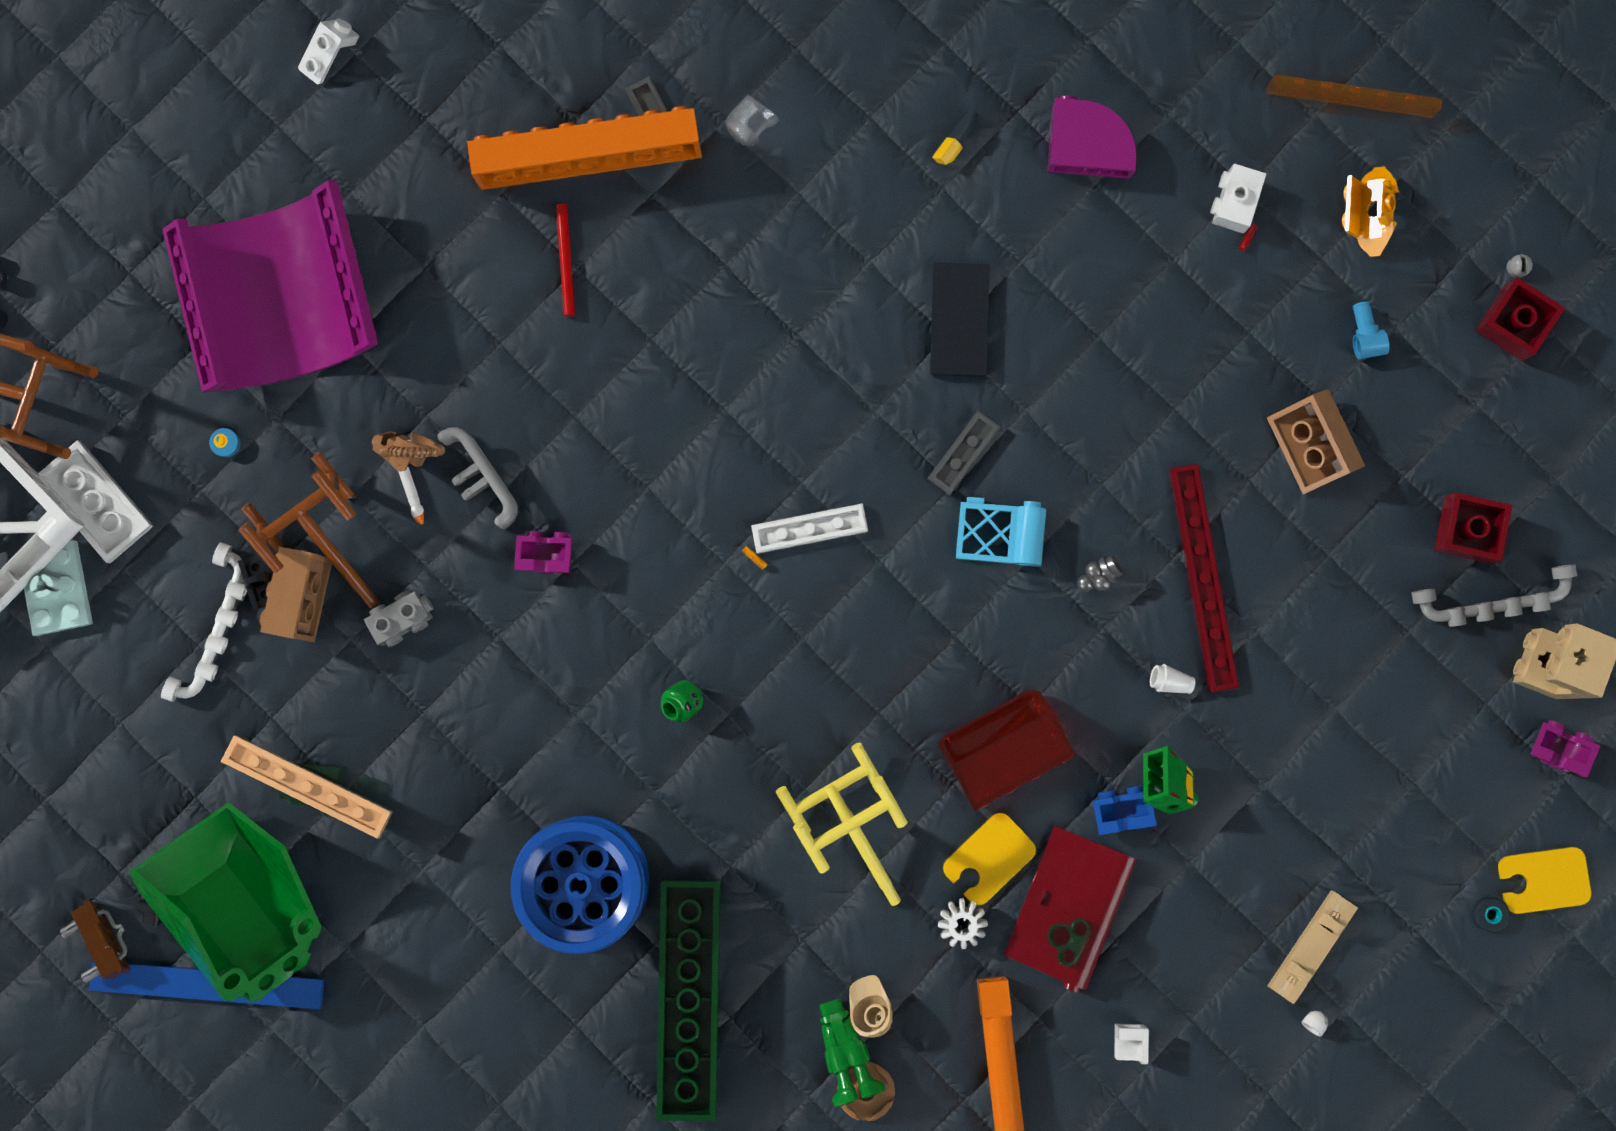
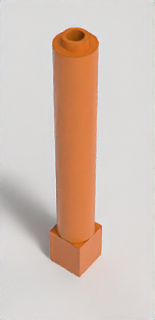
(1000, 1053)

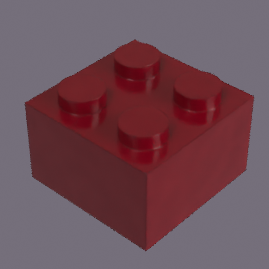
(1520, 319)
(1473, 528)

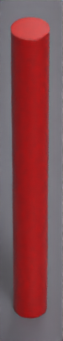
(565, 260)

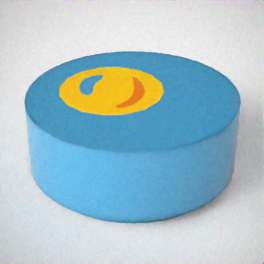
(224, 442)

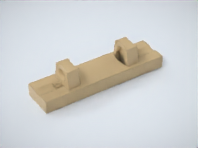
(1312, 947)

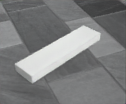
(809, 528)

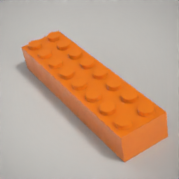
(584, 148)

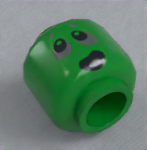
(681, 701)

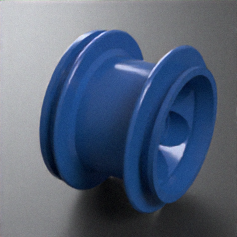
(539, 908)

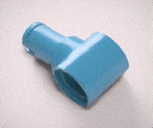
(1368, 339)

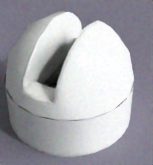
(1315, 1023)

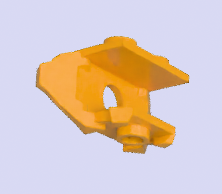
(1376, 231)

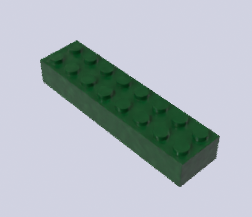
(688, 1000)

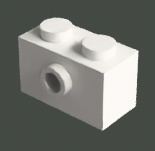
(1238, 198)

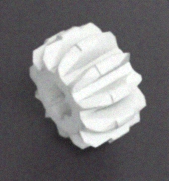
(951, 922)

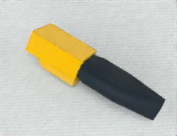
(951, 146)

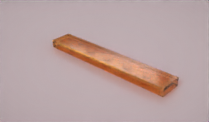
(1354, 96)

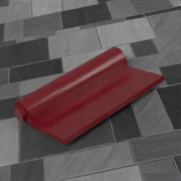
(1070, 884)

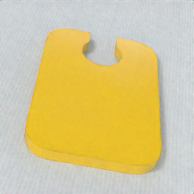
(996, 852)
(1553, 879)

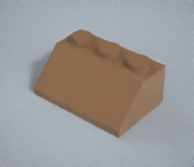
(1315, 441)
(296, 595)

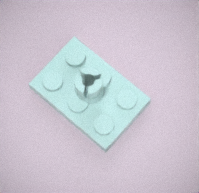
(58, 594)

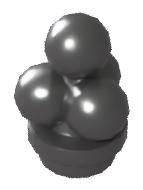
(1100, 574)

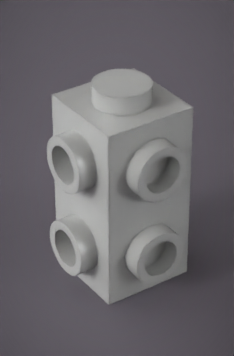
(406, 614)

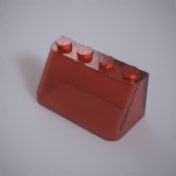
(1006, 748)

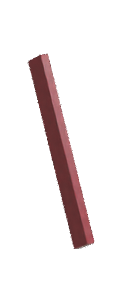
(1203, 578)

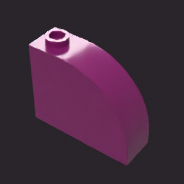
(1089, 140)

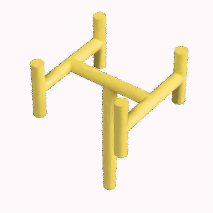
(850, 823)

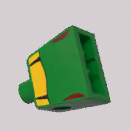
(1167, 781)

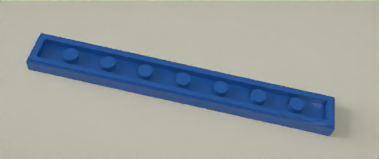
(192, 984)

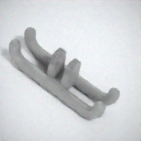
(483, 466)

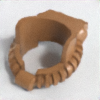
(404, 450)

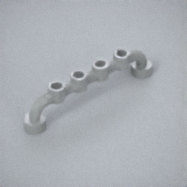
(1511, 606)

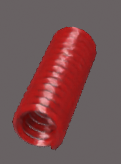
(1248, 237)

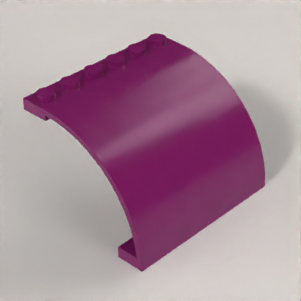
(271, 293)

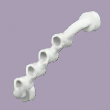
(215, 642)

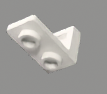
(324, 47)

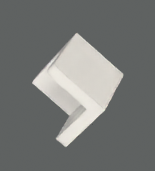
(1131, 1042)

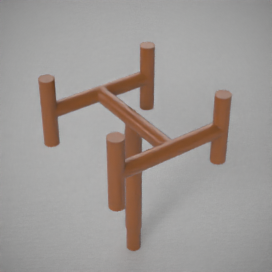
(28, 393)
(338, 492)

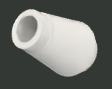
(1168, 679)

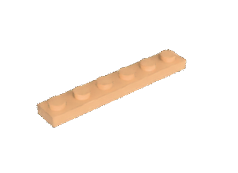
(307, 786)

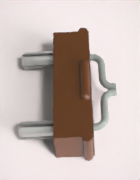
(99, 940)

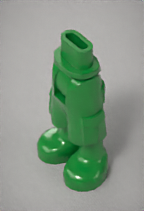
(844, 1051)

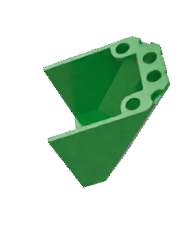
(232, 903)

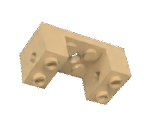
(1574, 662)

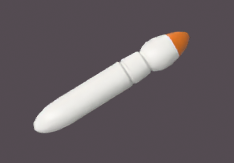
(416, 509)

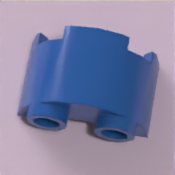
(1122, 811)

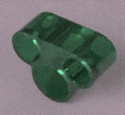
(1076, 942)

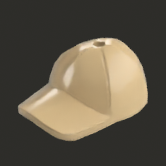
(867, 1004)

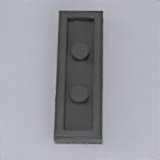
(963, 453)

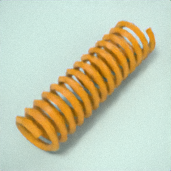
(753, 556)

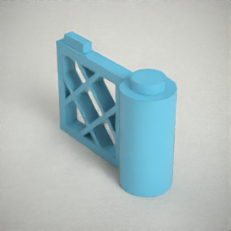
(1025, 535)

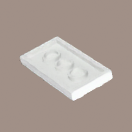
(106, 510)

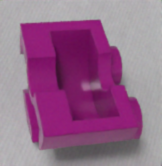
(544, 554)
(1565, 750)

